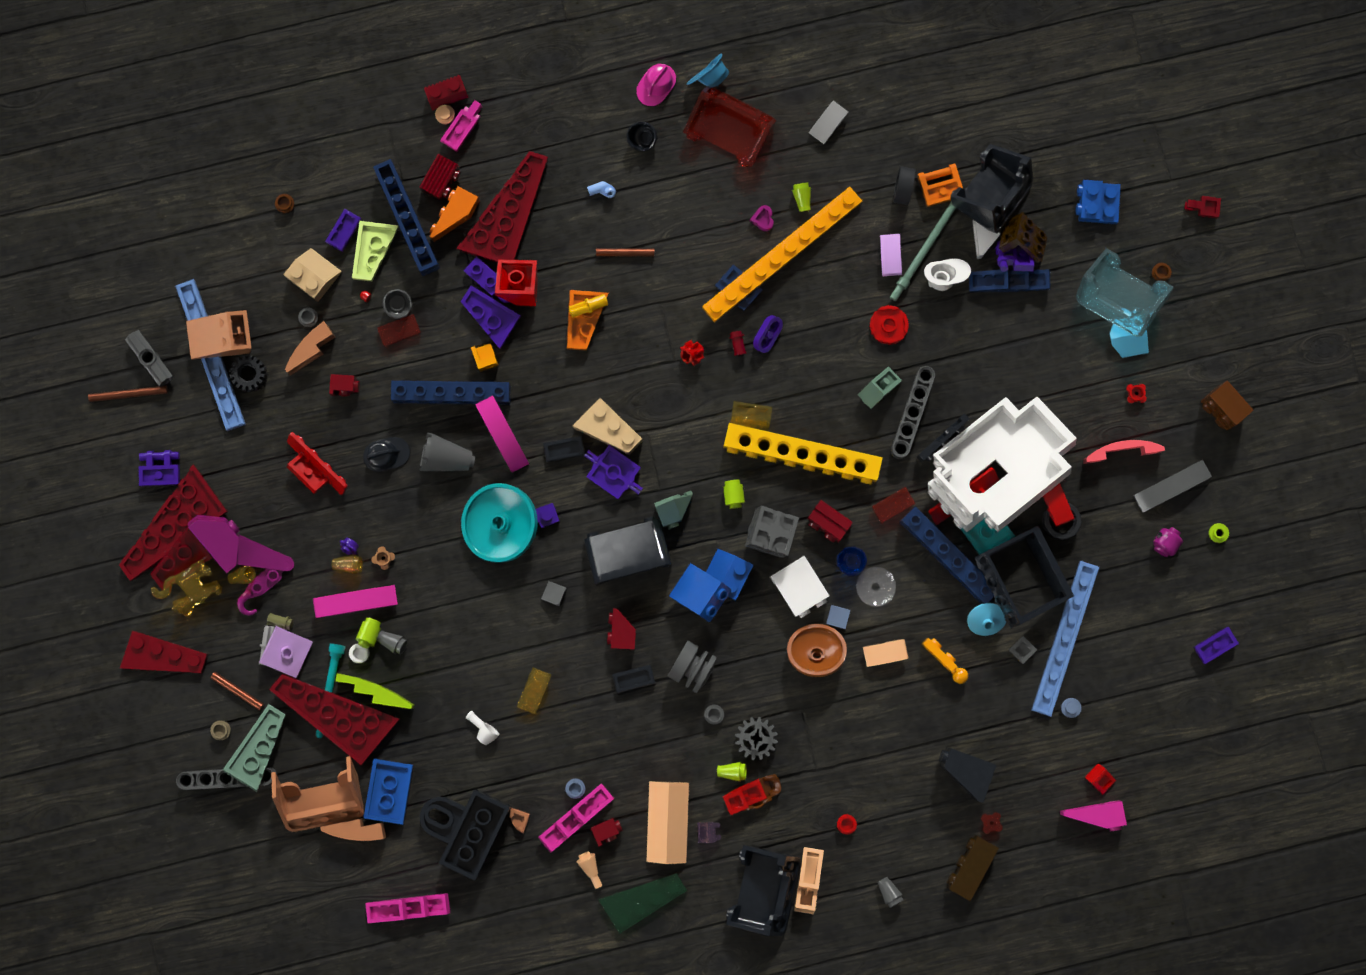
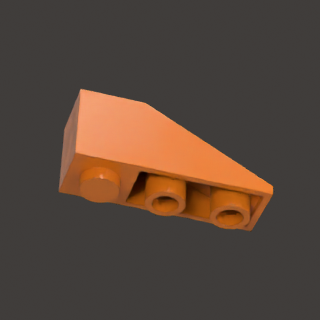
(458, 210)

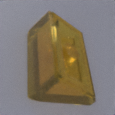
(751, 415)

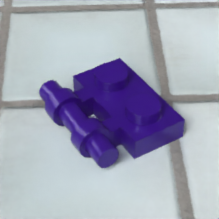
(1019, 259)
(159, 474)

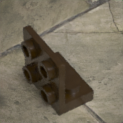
(1023, 232)

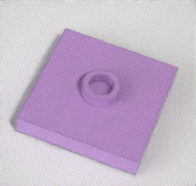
(285, 651)

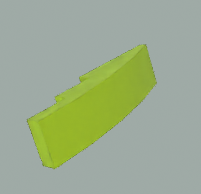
(380, 694)

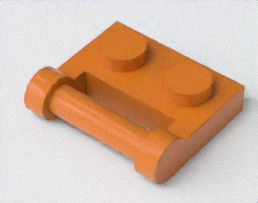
(941, 191)

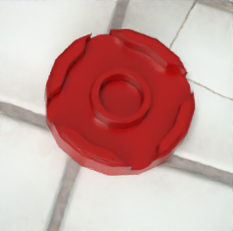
(889, 325)

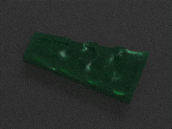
(638, 902)

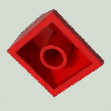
(517, 281)

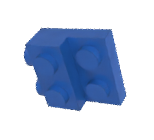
(1098, 202)

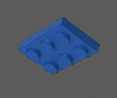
(388, 791)

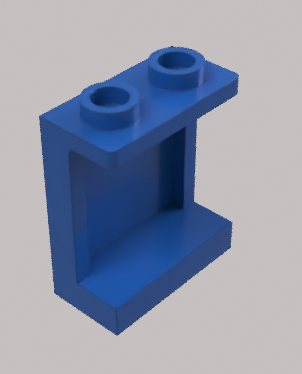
(700, 592)

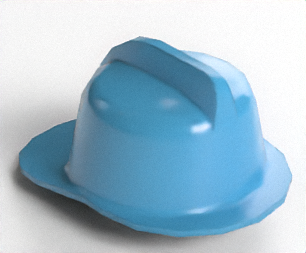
(712, 74)

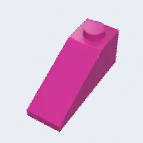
(1105, 815)

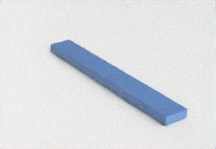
(214, 366)
(1065, 639)

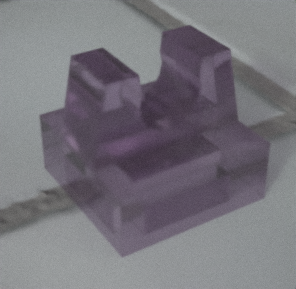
(706, 832)

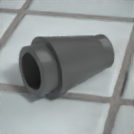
(393, 642)
(890, 892)

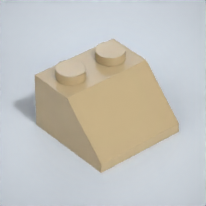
(312, 274)

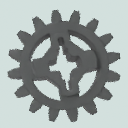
(747, 736)

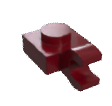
(1206, 207)

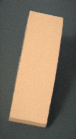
(808, 880)

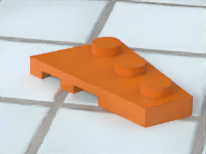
(582, 326)

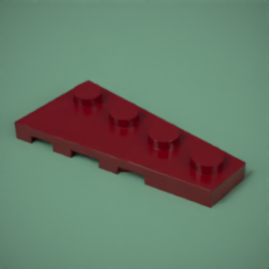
(157, 654)

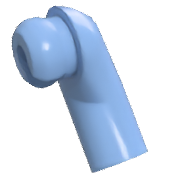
(603, 188)

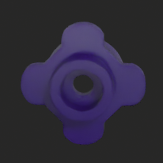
(349, 546)

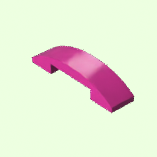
(502, 434)

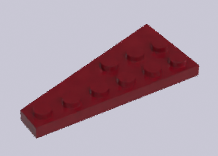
(505, 219)

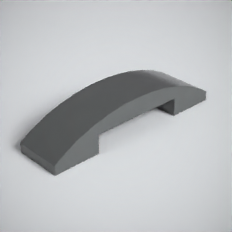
(1172, 486)

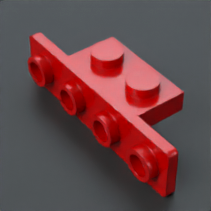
(311, 469)
(977, 485)

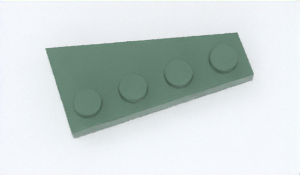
(254, 752)

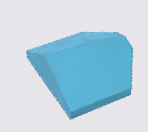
(1128, 344)

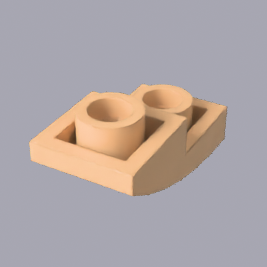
(885, 652)

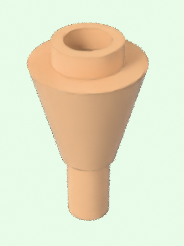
(588, 864)

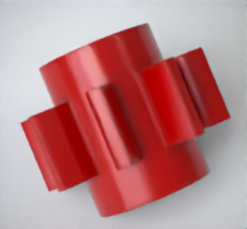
(692, 352)

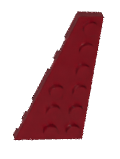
(188, 500)
(343, 721)

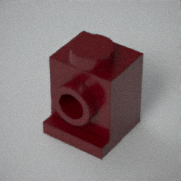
(343, 385)
(606, 831)

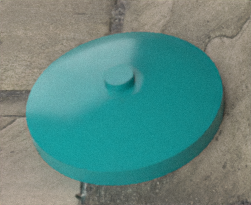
(499, 522)

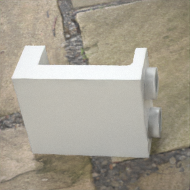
(800, 587)

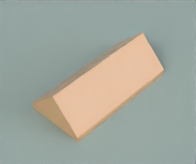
(667, 822)

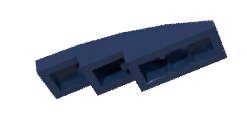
(1009, 281)

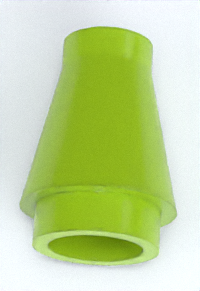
(802, 195)
(732, 771)

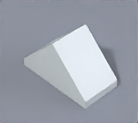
(983, 239)

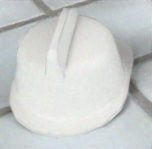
(945, 273)

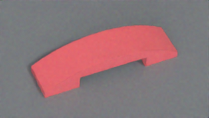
(1145, 446)

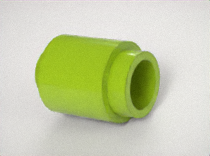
(733, 494)
(368, 633)

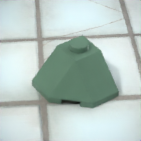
(673, 509)

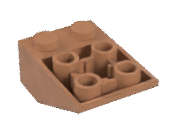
(219, 335)

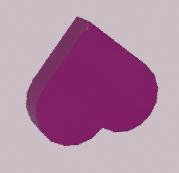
(762, 218)

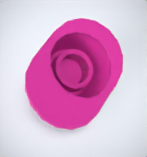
(656, 84)

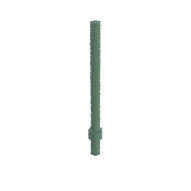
(903, 282)

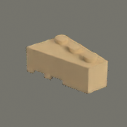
(606, 426)

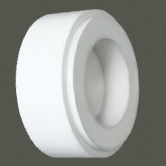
(358, 654)

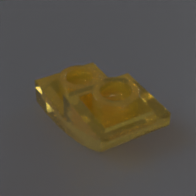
(533, 690)

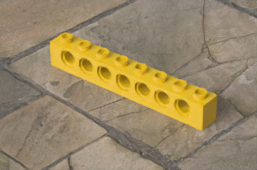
(871, 463)

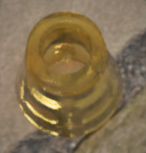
(349, 564)
(242, 575)

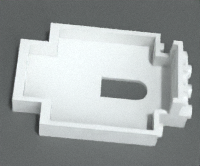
(1023, 443)

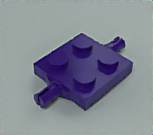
(613, 472)

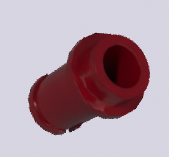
(738, 343)

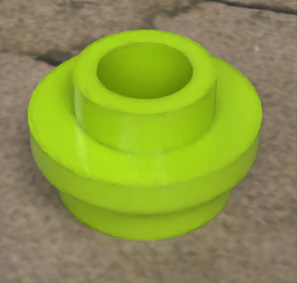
(1213, 536)

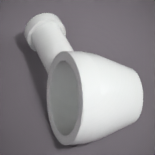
(486, 732)

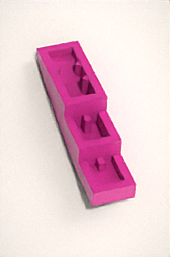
(355, 601)
(576, 818)
(407, 908)

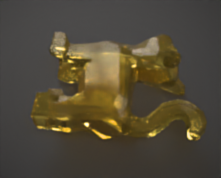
(190, 583)

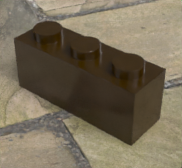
(971, 867)

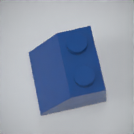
(729, 570)

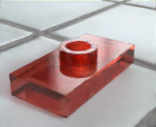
(399, 330)
(893, 505)

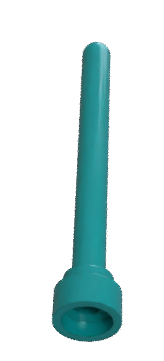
(335, 652)

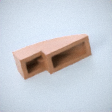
(309, 348)
(356, 830)

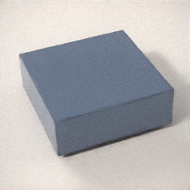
(838, 617)

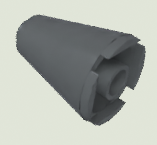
(444, 455)

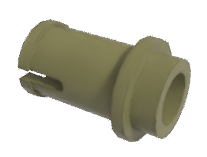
(282, 622)

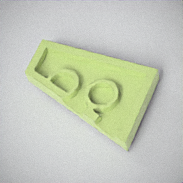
(371, 248)

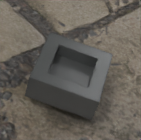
(1022, 649)

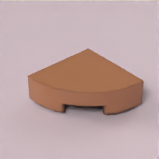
(519, 819)

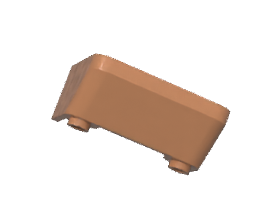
(319, 804)

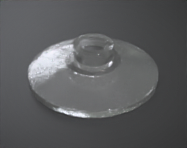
(886, 586)

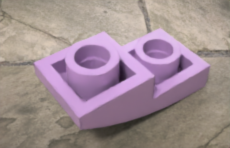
(891, 255)

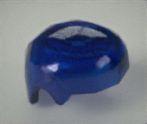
(851, 561)

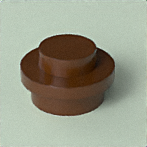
(284, 203)
(1161, 272)

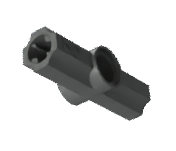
(156, 367)

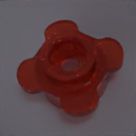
(986, 822)

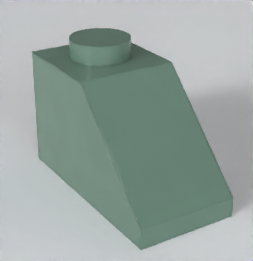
(879, 387)

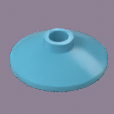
(986, 619)

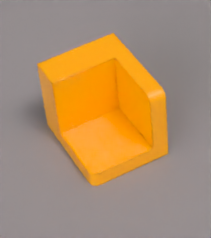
(484, 357)

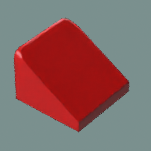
(1100, 778)

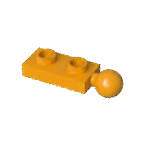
(947, 660)

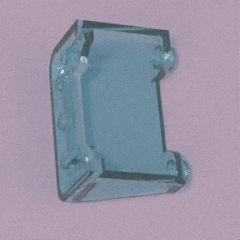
(1120, 295)

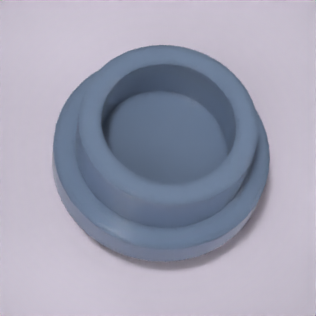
(1071, 707)
(575, 788)

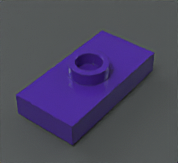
(343, 230)

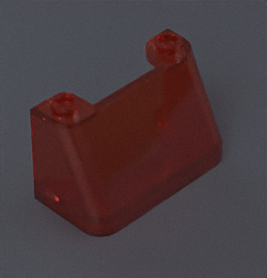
(729, 125)

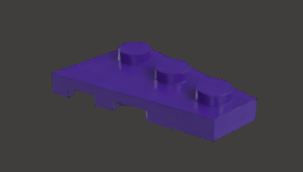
(491, 315)

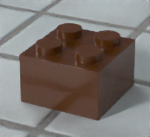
(1226, 405)

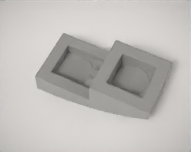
(828, 122)

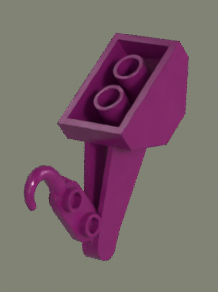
(230, 548)

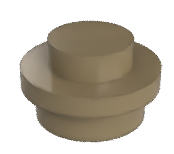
(220, 730)

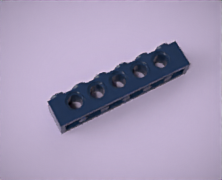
(406, 217)
(449, 392)
(948, 555)

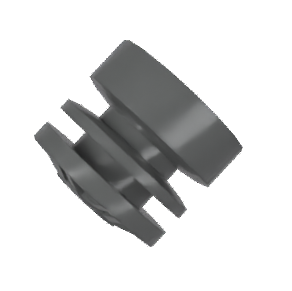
(692, 667)

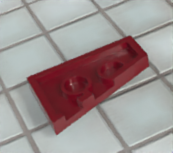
(180, 557)

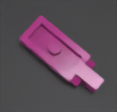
(462, 126)

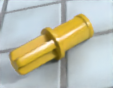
(588, 305)

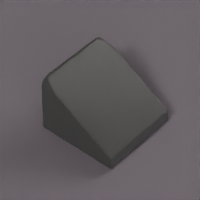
(554, 593)

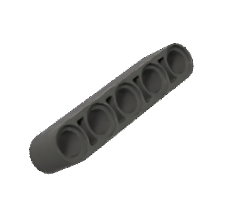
(919, 405)
(216, 779)

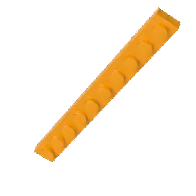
(781, 254)

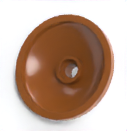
(816, 641)

